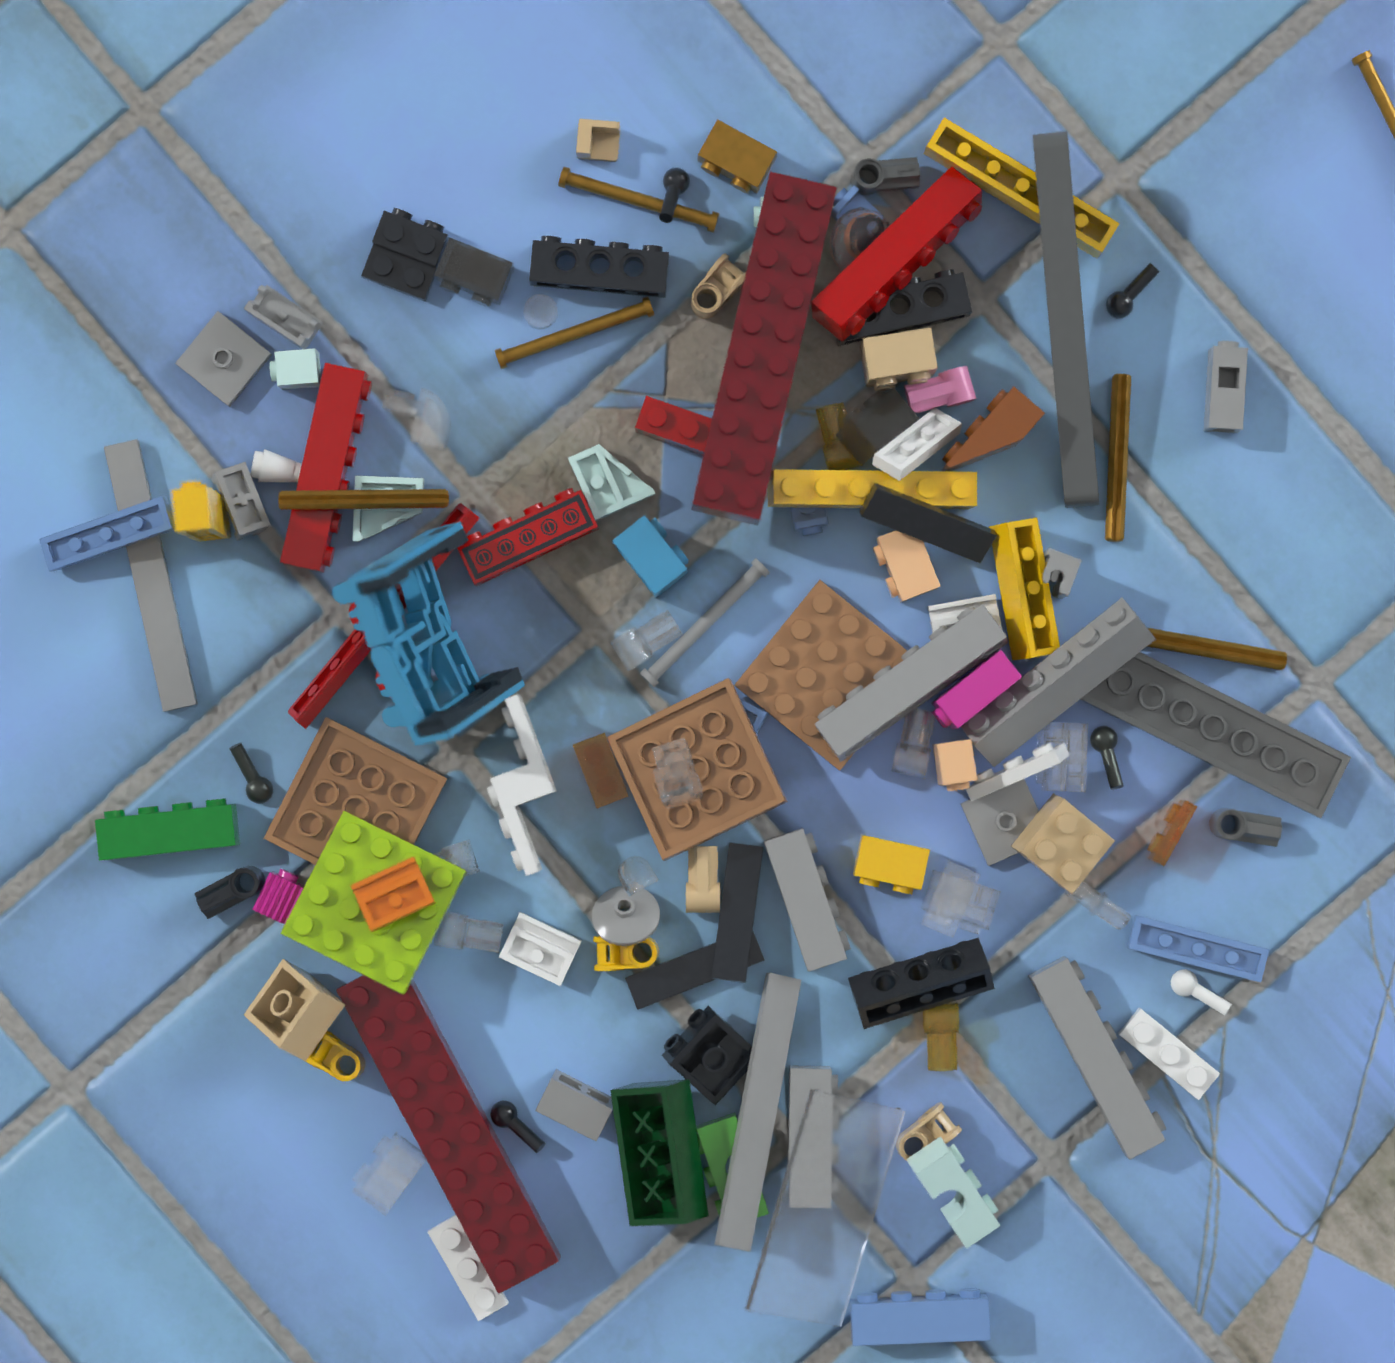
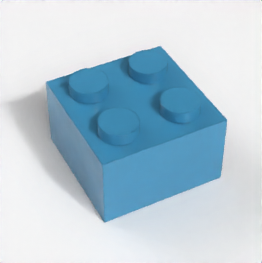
(651, 556)

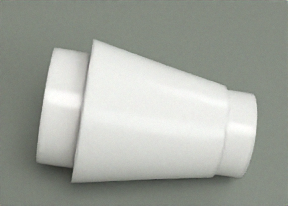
(274, 468)

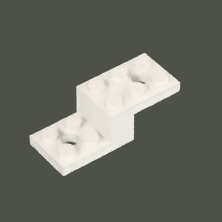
(521, 785)

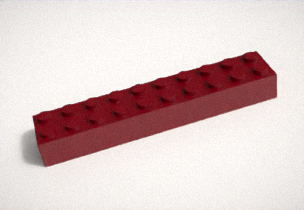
(764, 348)
(451, 1130)

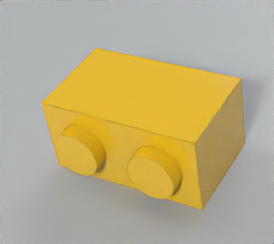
(890, 863)

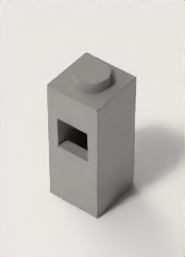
(1225, 387)

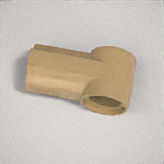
(702, 883)

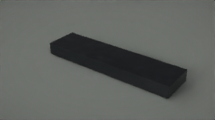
(927, 523)
(737, 912)
(679, 974)

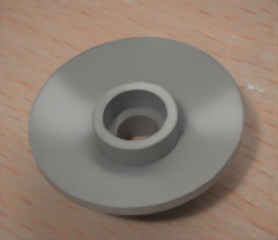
(629, 926)

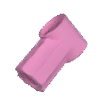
(948, 388)

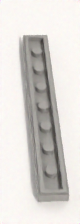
(152, 583)
(758, 1112)

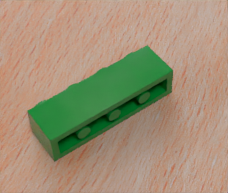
(167, 832)

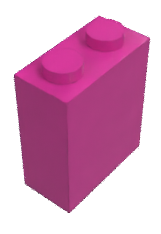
(975, 691)

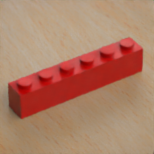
(897, 254)
(326, 464)

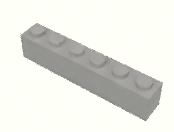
(911, 682)
(1058, 682)
(1097, 1057)

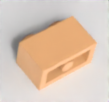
(907, 565)
(955, 764)

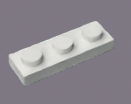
(917, 444)
(1017, 769)
(1168, 1053)
(466, 1268)

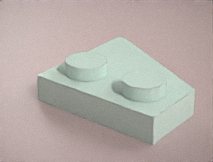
(607, 482)
(373, 521)

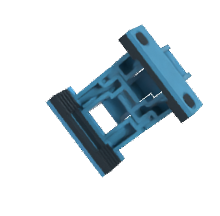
(410, 651)

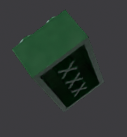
(659, 1153)

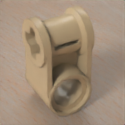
(721, 282)
(928, 1130)

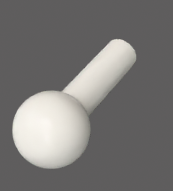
(1186, 983)

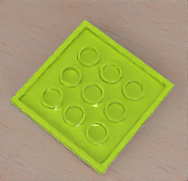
(332, 921)

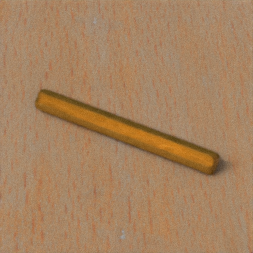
(1118, 457)
(363, 499)
(1218, 649)

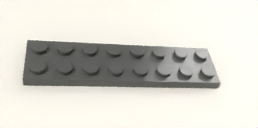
(1222, 732)

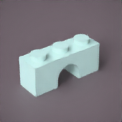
(941, 1171)

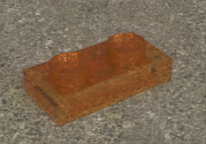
(600, 770)
(1163, 844)

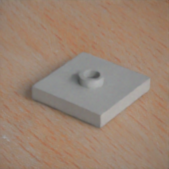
(223, 358)
(1000, 819)

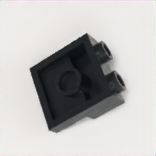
(405, 254)
(709, 1054)

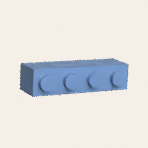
(919, 1318)

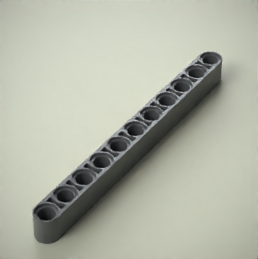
(1066, 319)

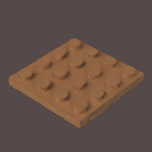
(816, 662)
(726, 756)
(356, 777)

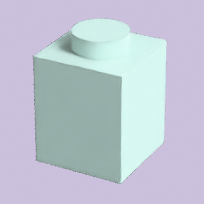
(296, 369)

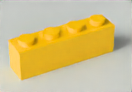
(200, 512)
(1022, 590)

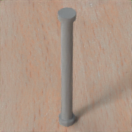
(704, 623)

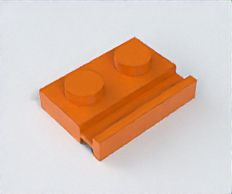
(392, 894)

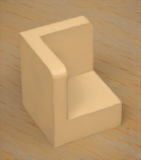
(598, 140)

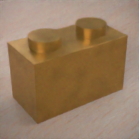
(736, 157)

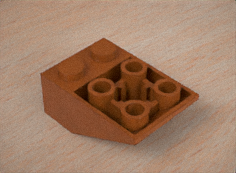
(1003, 428)

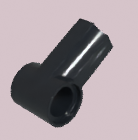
(228, 891)

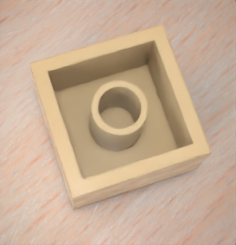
(898, 358)
(1063, 843)
(294, 1010)

